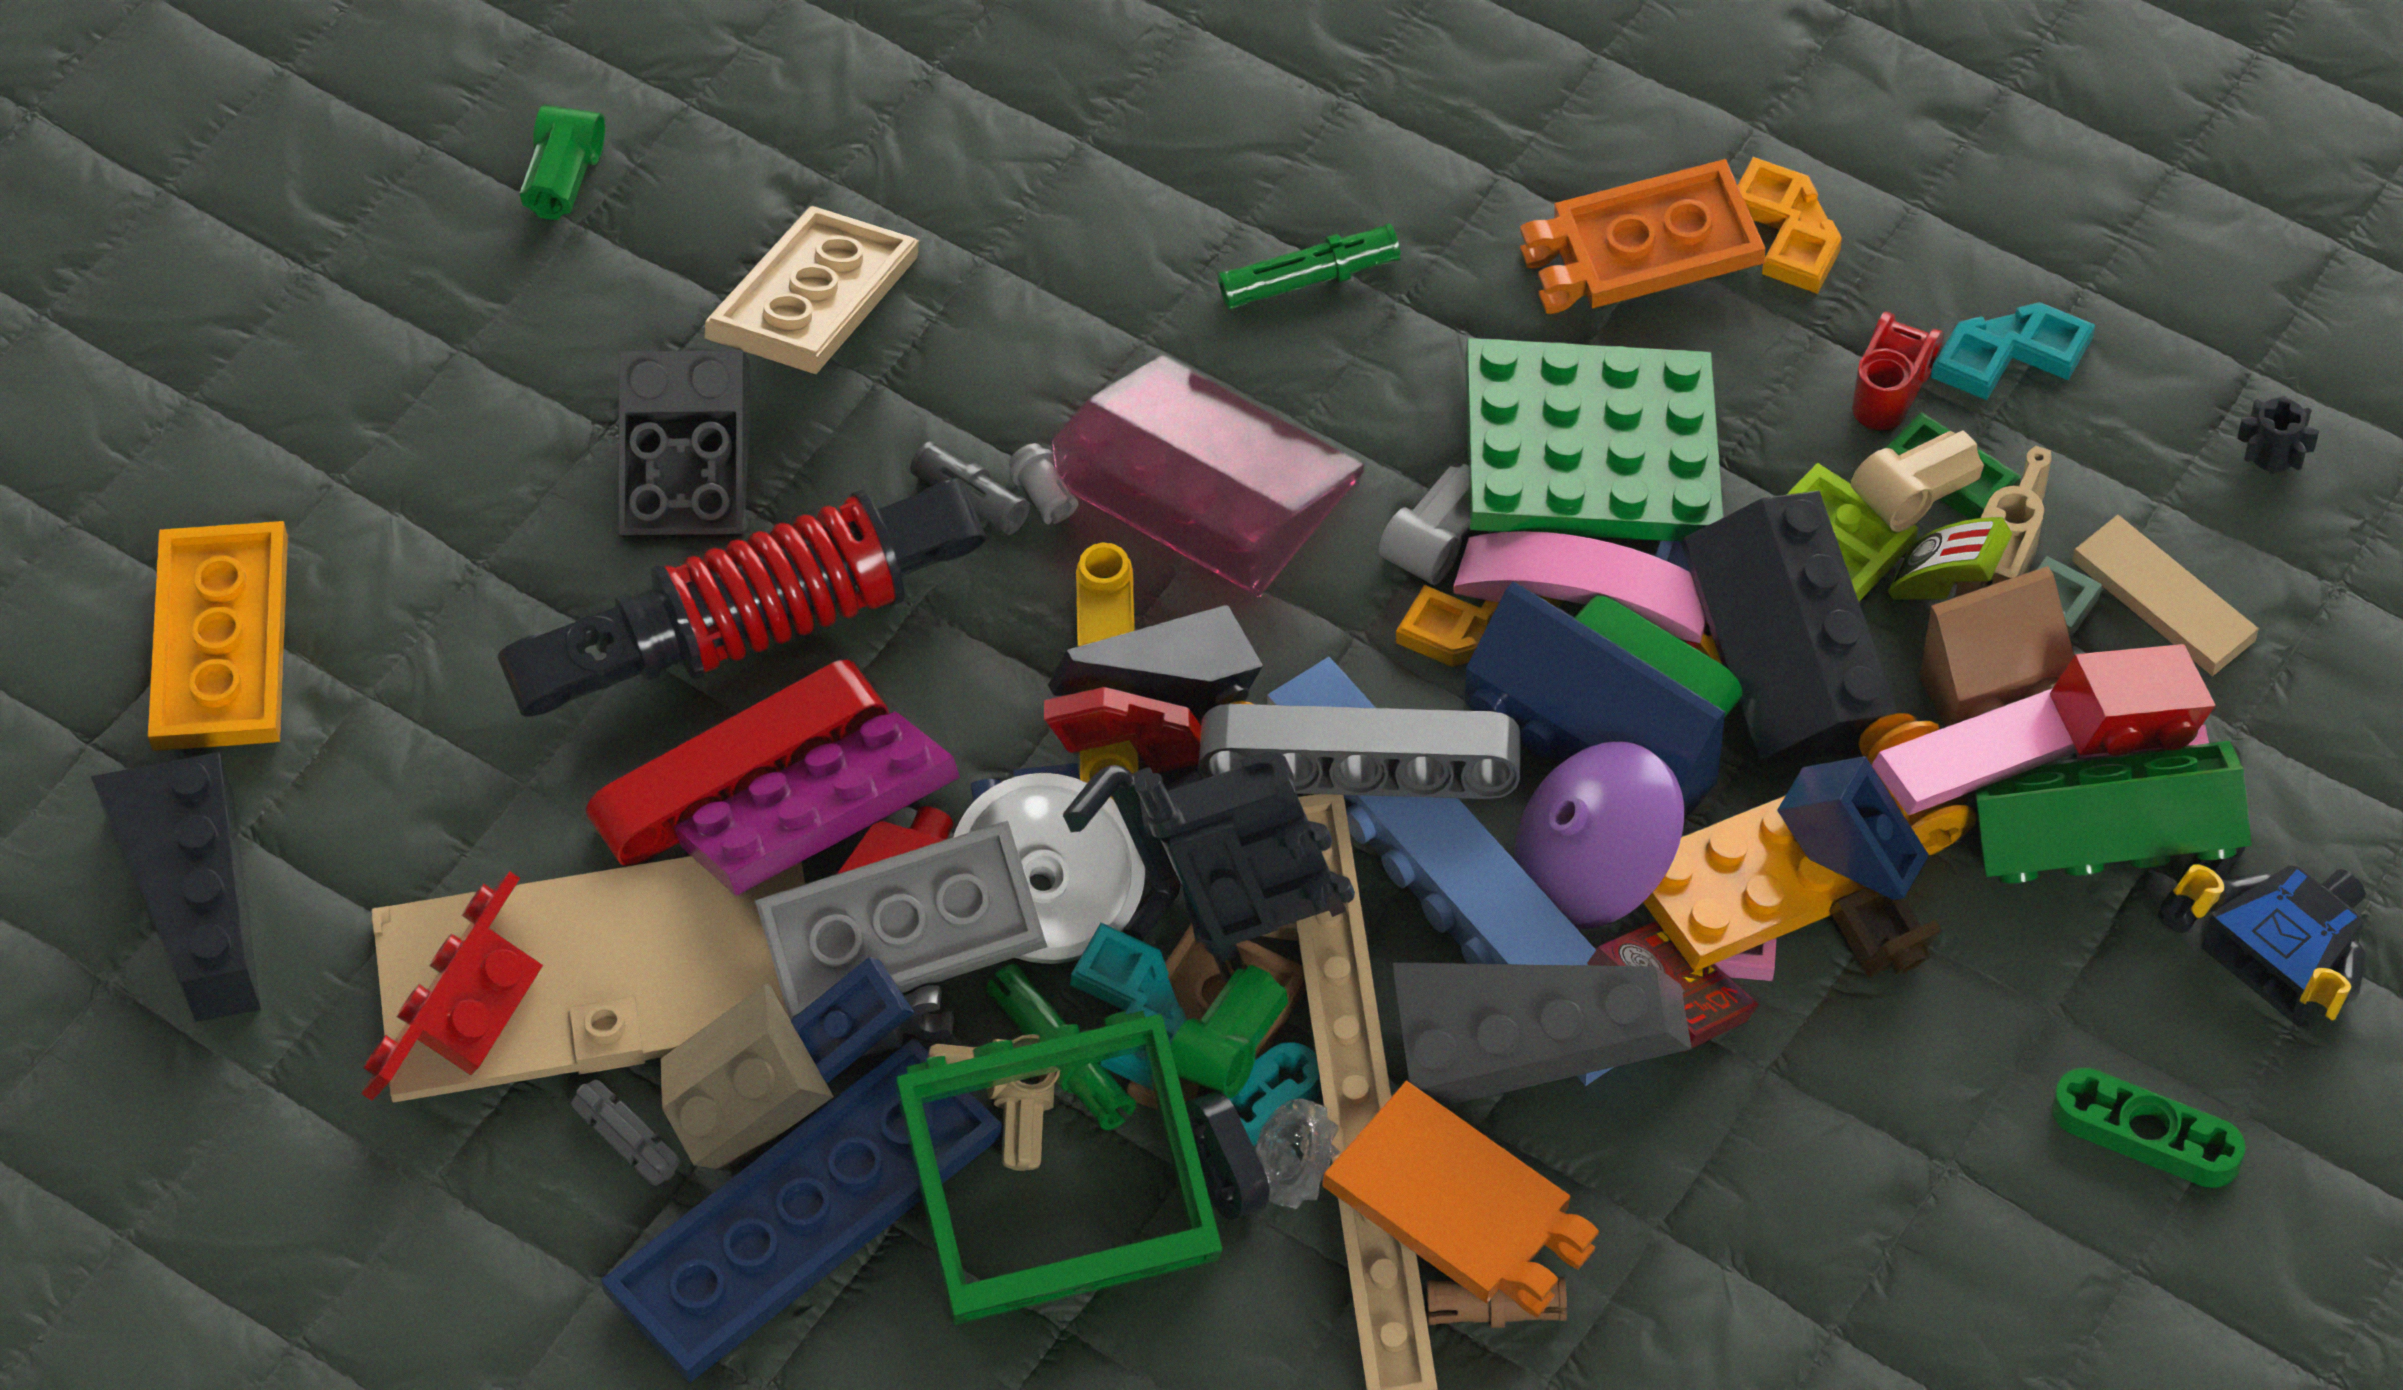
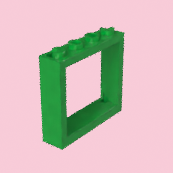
(1060, 1050)

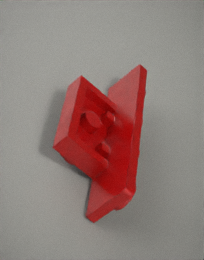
(469, 999)

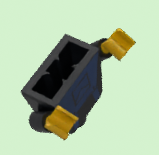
(2284, 935)

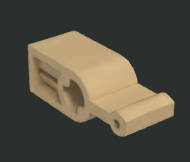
(2023, 513)

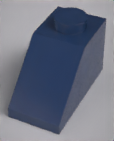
(1853, 826)

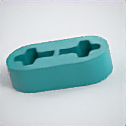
(1263, 1087)

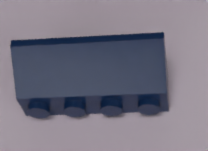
(1583, 690)

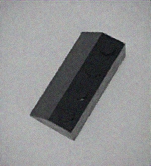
(1789, 628)

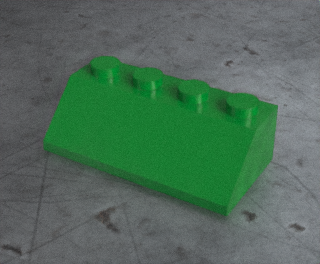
(2114, 811)

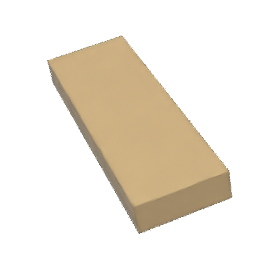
(2165, 594)

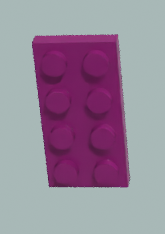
(816, 802)

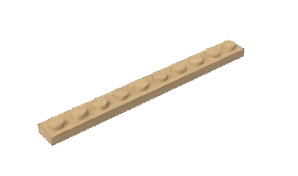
(1354, 1090)

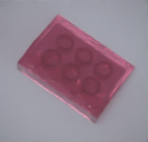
(1202, 471)

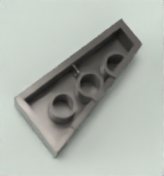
(1525, 1025)

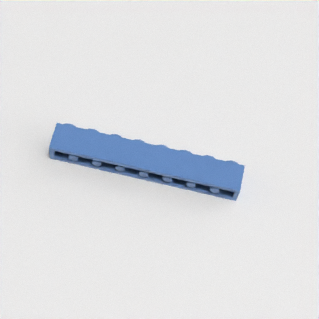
(1449, 860)

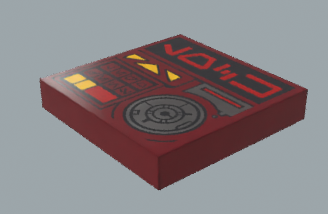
(1709, 996)

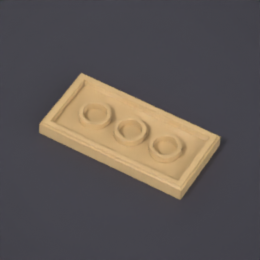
(812, 289)

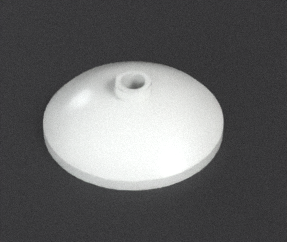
(1091, 872)

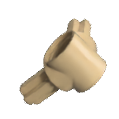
(1021, 1104)

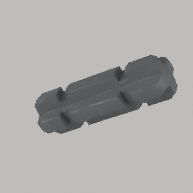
(625, 1132)

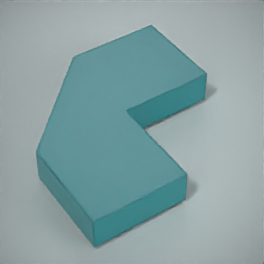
(2034, 334)
(1133, 979)

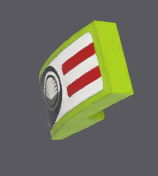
(1949, 555)

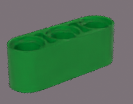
(1662, 651)

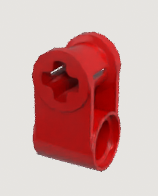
(1893, 372)

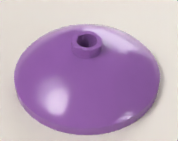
(1602, 832)

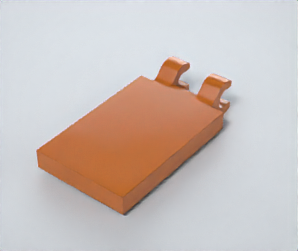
(1643, 238)
(1459, 1200)

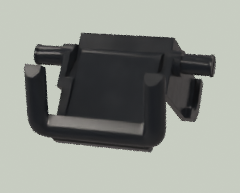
(1230, 843)

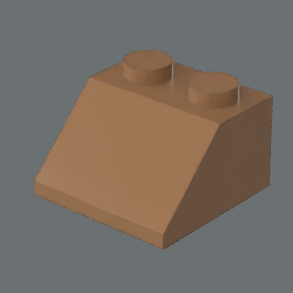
(1995, 646)

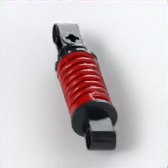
(740, 592)

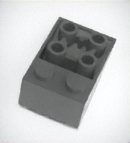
(683, 442)

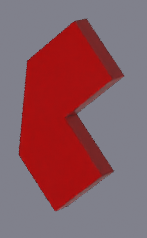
(1159, 731)

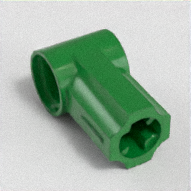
(563, 148)
(1222, 1045)

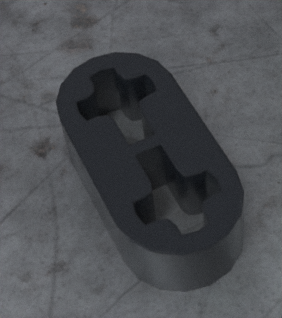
(1227, 1157)

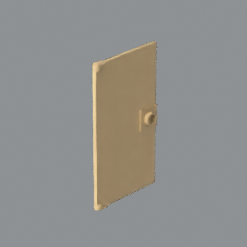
(625, 977)

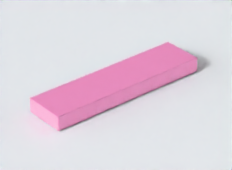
(1974, 753)

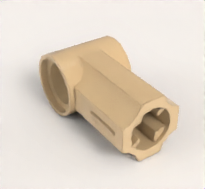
(1907, 484)

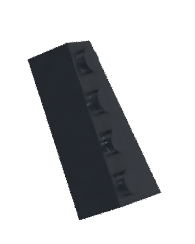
(186, 861)

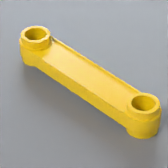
(1103, 612)

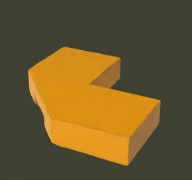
(1806, 237)
(1446, 626)

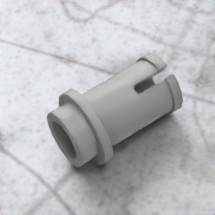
(1036, 472)

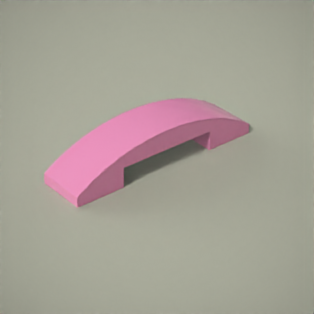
(1580, 569)

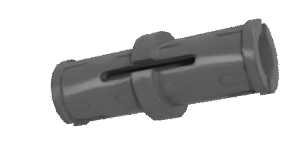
(998, 505)

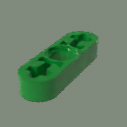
(2160, 1153)

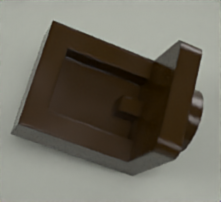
(1884, 932)

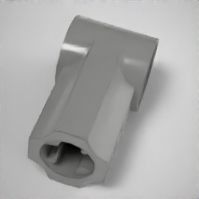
(1431, 534)

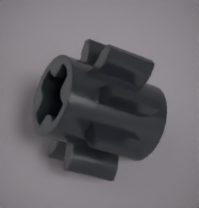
(2277, 434)

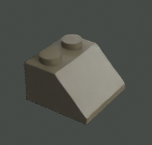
(739, 1083)

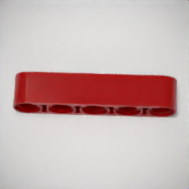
(643, 806)

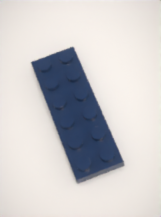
(791, 1217)

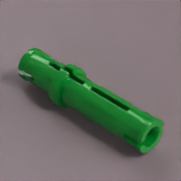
(1322, 262)
(1035, 1015)

